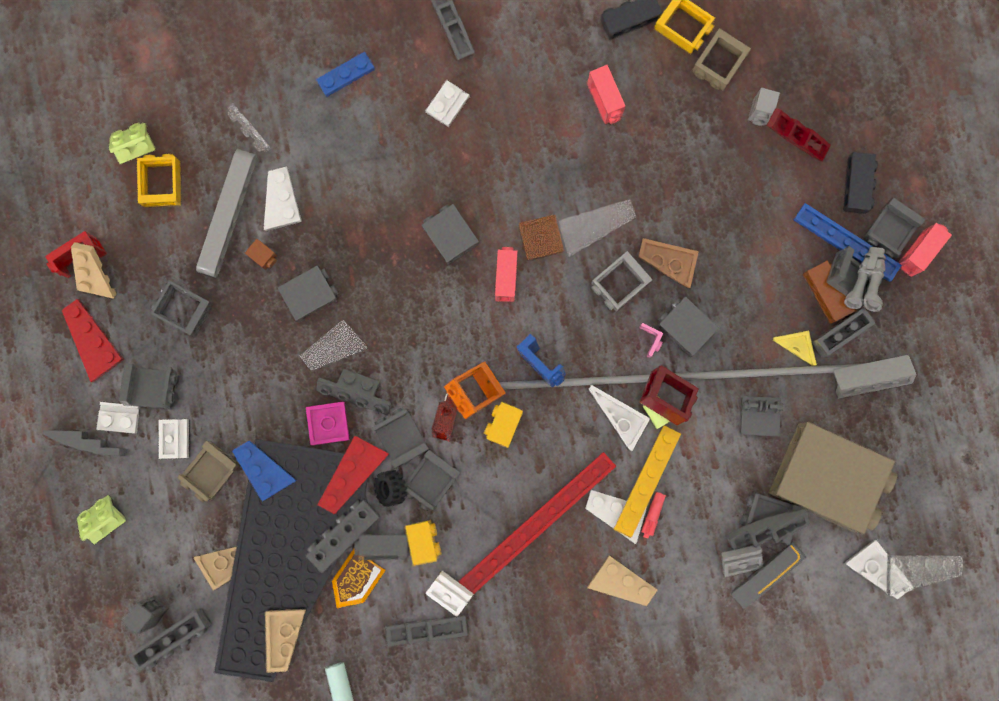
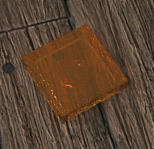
(541, 237)

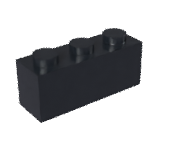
(630, 17)
(860, 183)

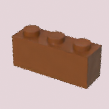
(828, 297)

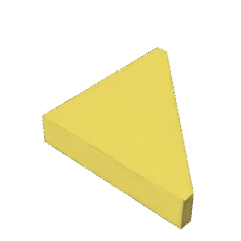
(799, 345)

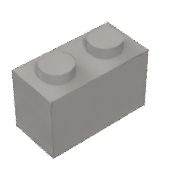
(763, 106)

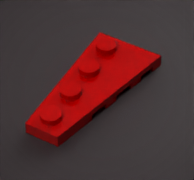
(91, 342)
(352, 471)

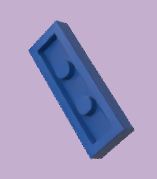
(345, 74)

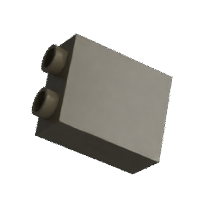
(833, 478)

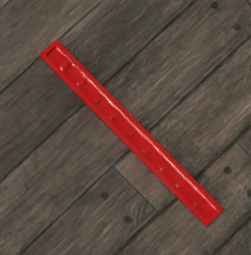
(537, 523)

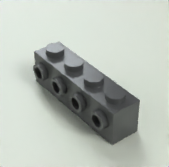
(342, 536)
(165, 642)

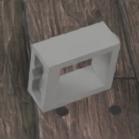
(635, 269)

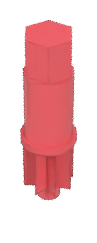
(653, 515)

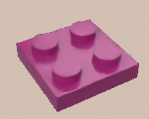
(327, 423)

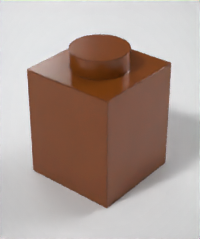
(261, 254)

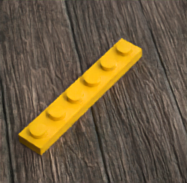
(647, 481)

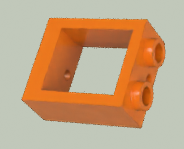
(481, 374)

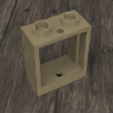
(730, 44)

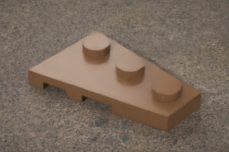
(670, 259)

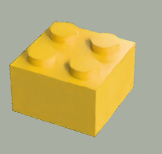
(504, 424)
(422, 542)

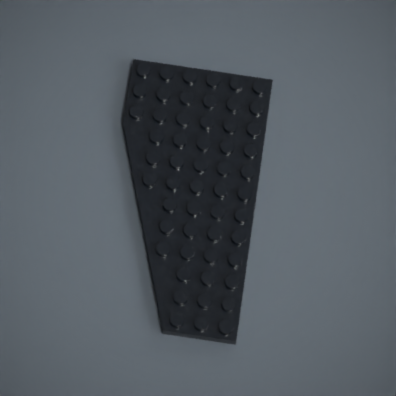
(271, 555)

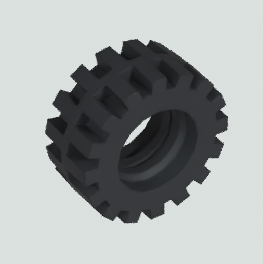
(390, 488)

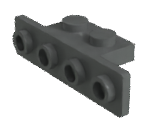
(356, 390)

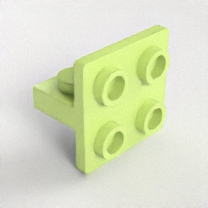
(131, 143)
(99, 520)

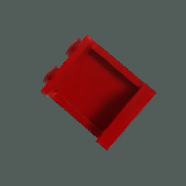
(62, 256)

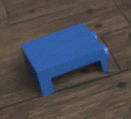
(527, 350)

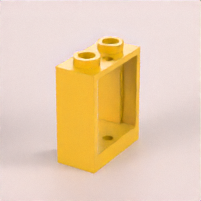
(694, 11)
(162, 199)

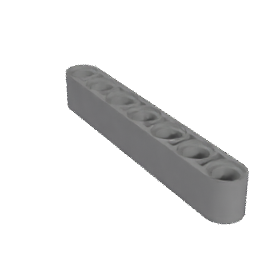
(226, 213)

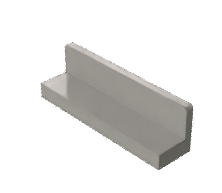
(874, 376)

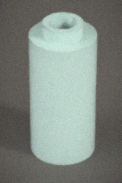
(339, 682)

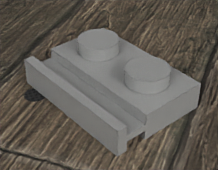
(742, 560)

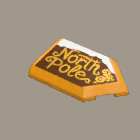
(355, 580)

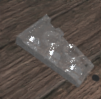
(247, 129)
(333, 347)

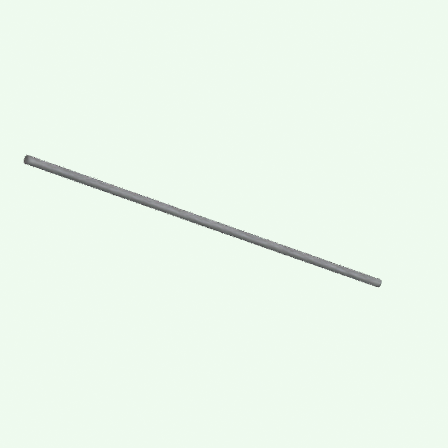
(687, 376)

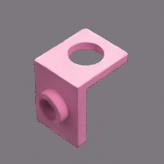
(657, 343)

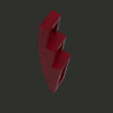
(798, 134)

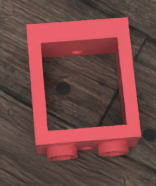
(606, 94)
(924, 249)
(506, 275)

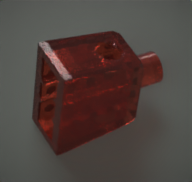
(444, 425)

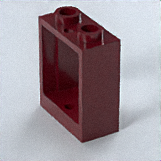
(656, 404)

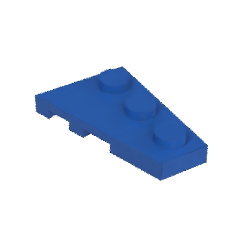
(261, 470)

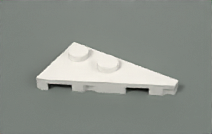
(624, 419)

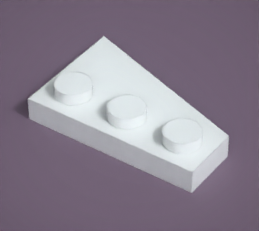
(281, 203)
(609, 509)
(872, 564)

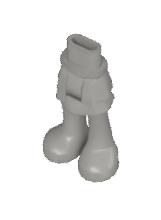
(871, 270)

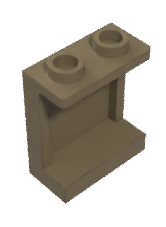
(208, 472)

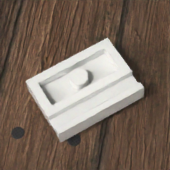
(447, 103)
(118, 418)
(174, 438)
(449, 593)

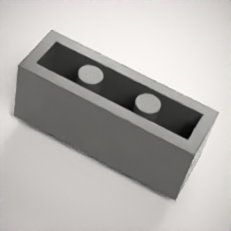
(843, 332)
(144, 615)

